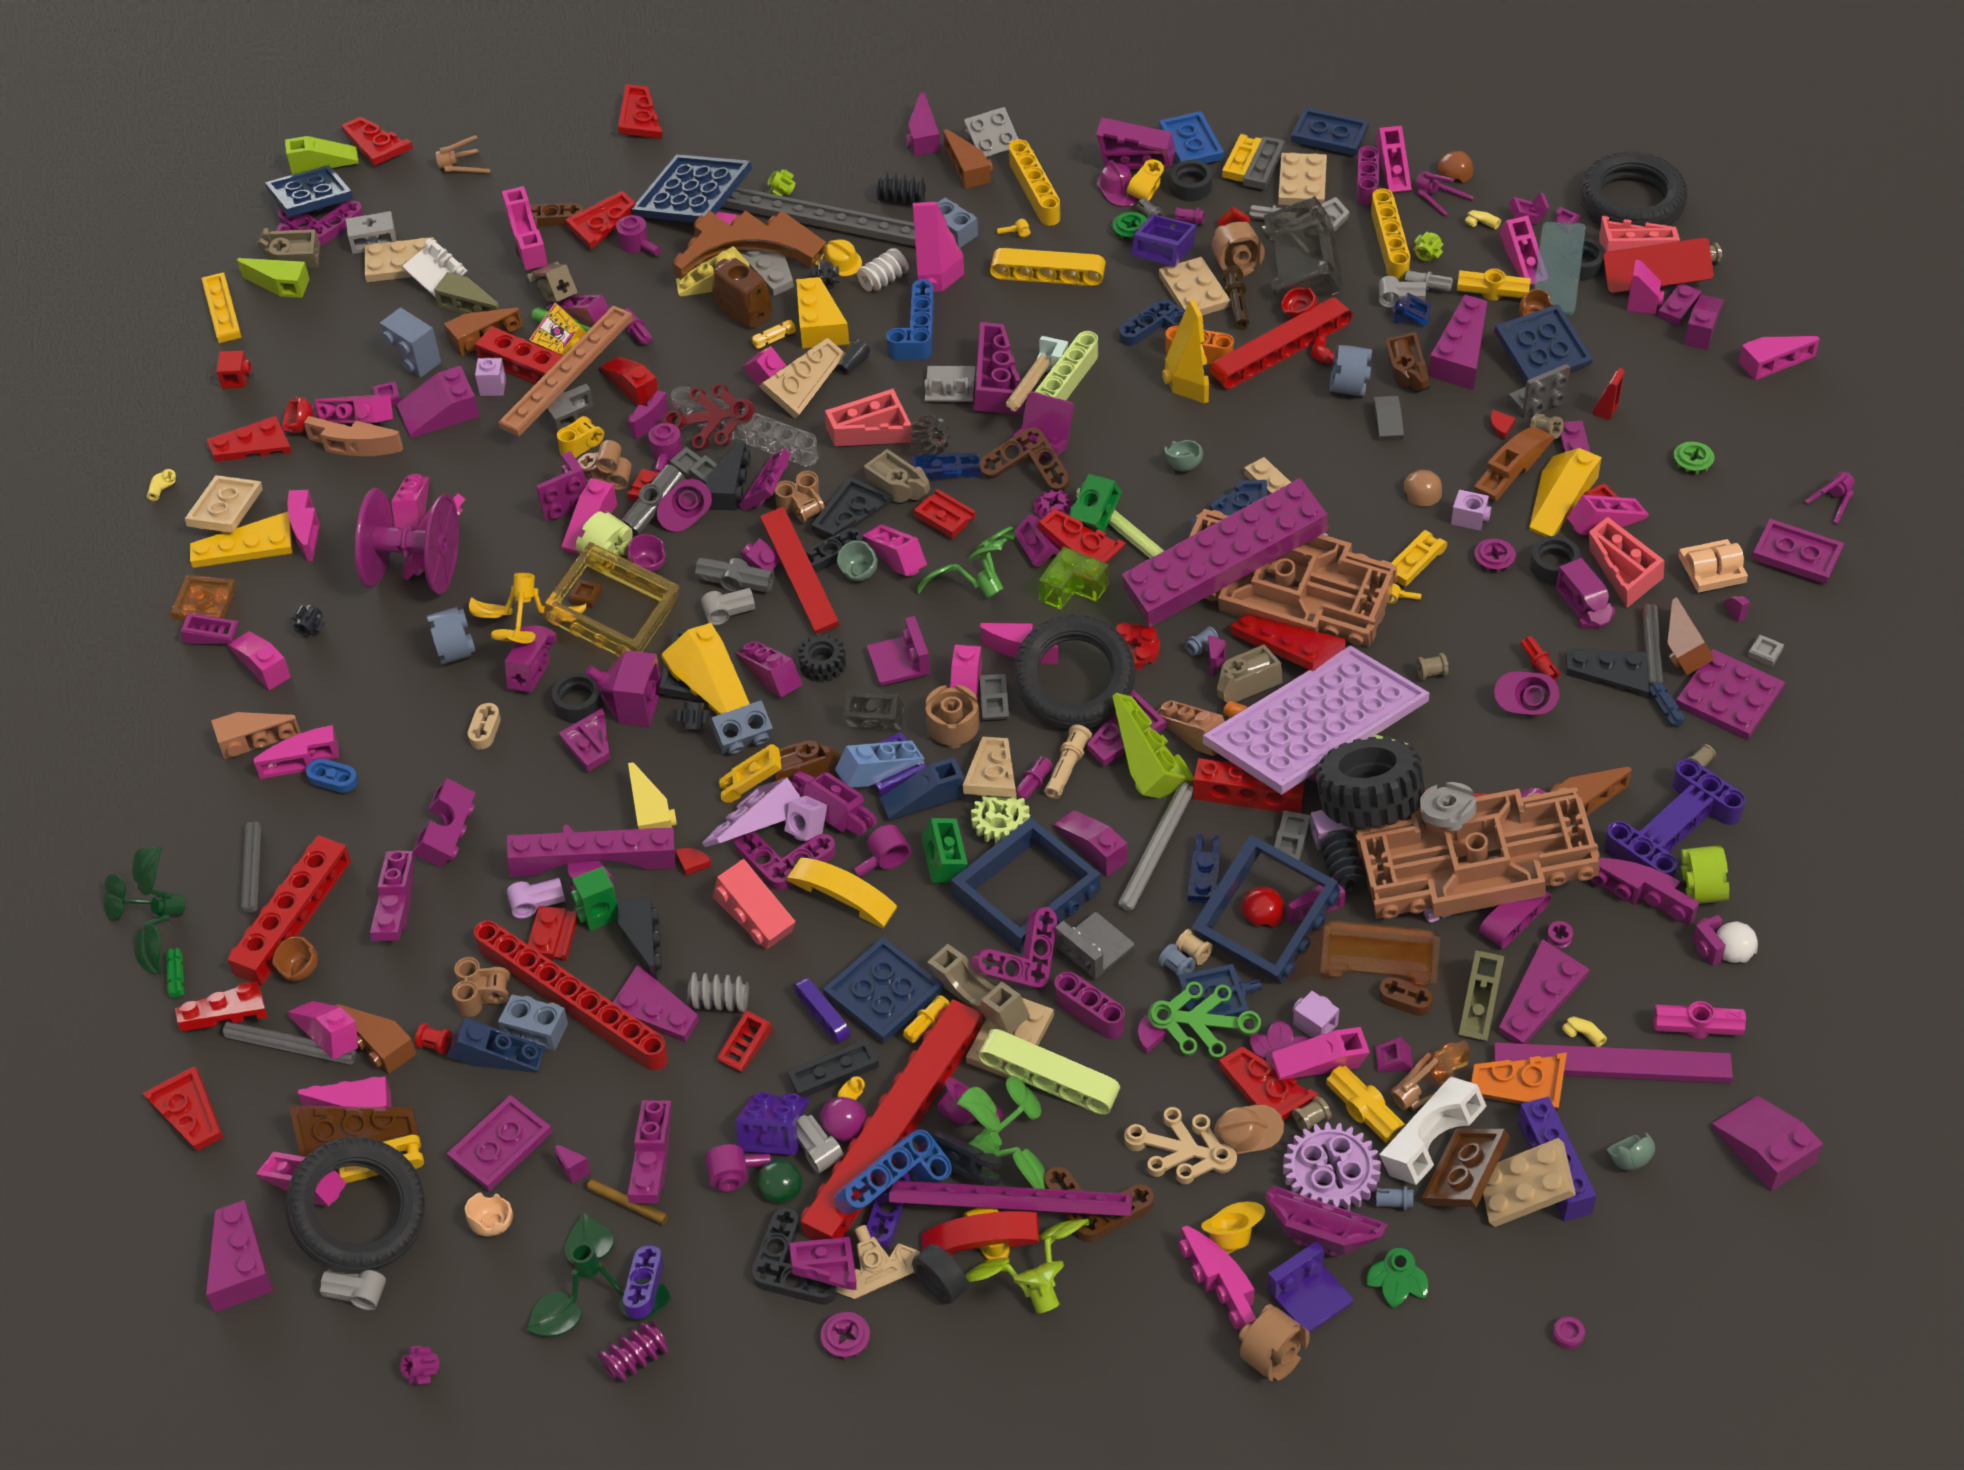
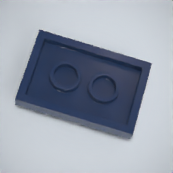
(1330, 131)

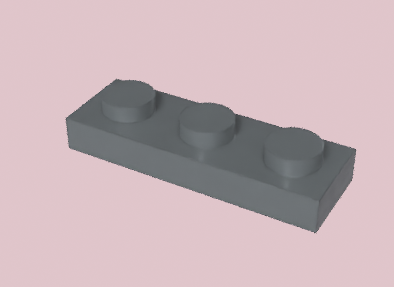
(1264, 163)

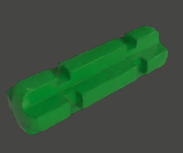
(174, 973)

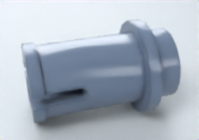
(1196, 644)
(1394, 1198)

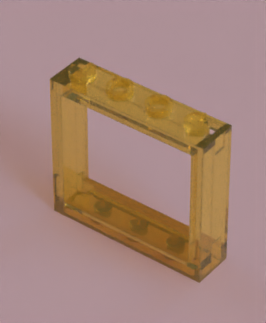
(625, 573)

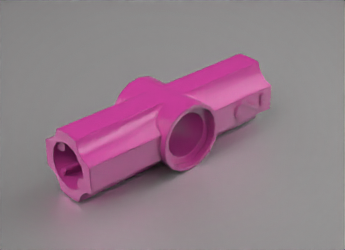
(1712, 1019)

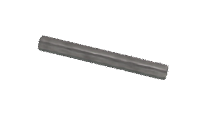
(282, 1041)

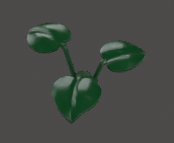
(164, 905)
(584, 1247)

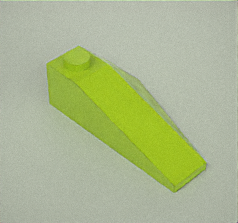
(1149, 760)

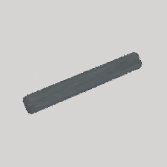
(1652, 643)
(251, 861)

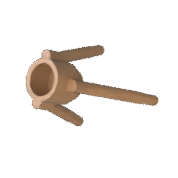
(447, 158)
(1407, 1091)

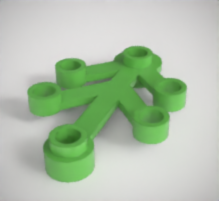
(1199, 1019)

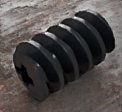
(901, 189)
(1343, 860)

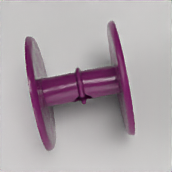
(378, 538)

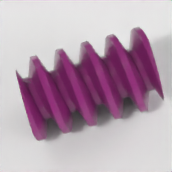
(633, 1351)

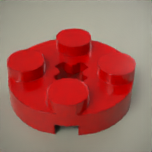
(1145, 638)

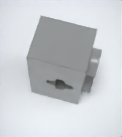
(370, 230)

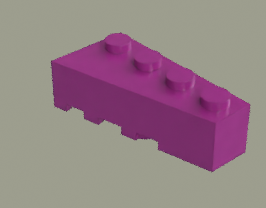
(1459, 347)

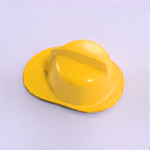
(842, 254)
(1233, 1225)

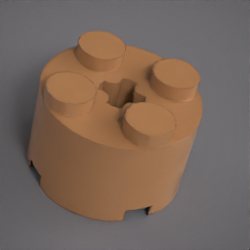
(1237, 247)
(952, 715)
(1273, 1343)

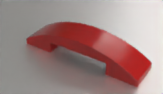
(983, 1230)

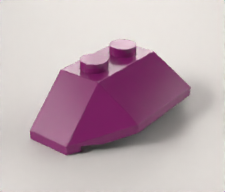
(1313, 1220)

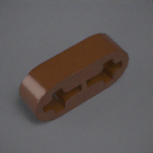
(1405, 996)

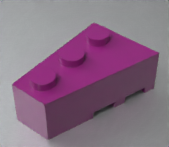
(236, 1259)

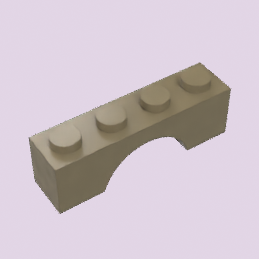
(997, 1003)

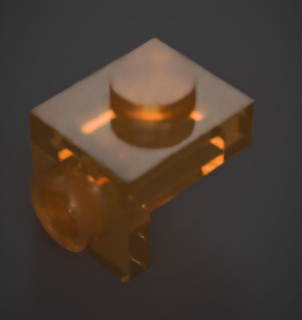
(1450, 1058)

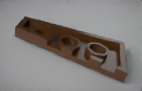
(327, 1123)

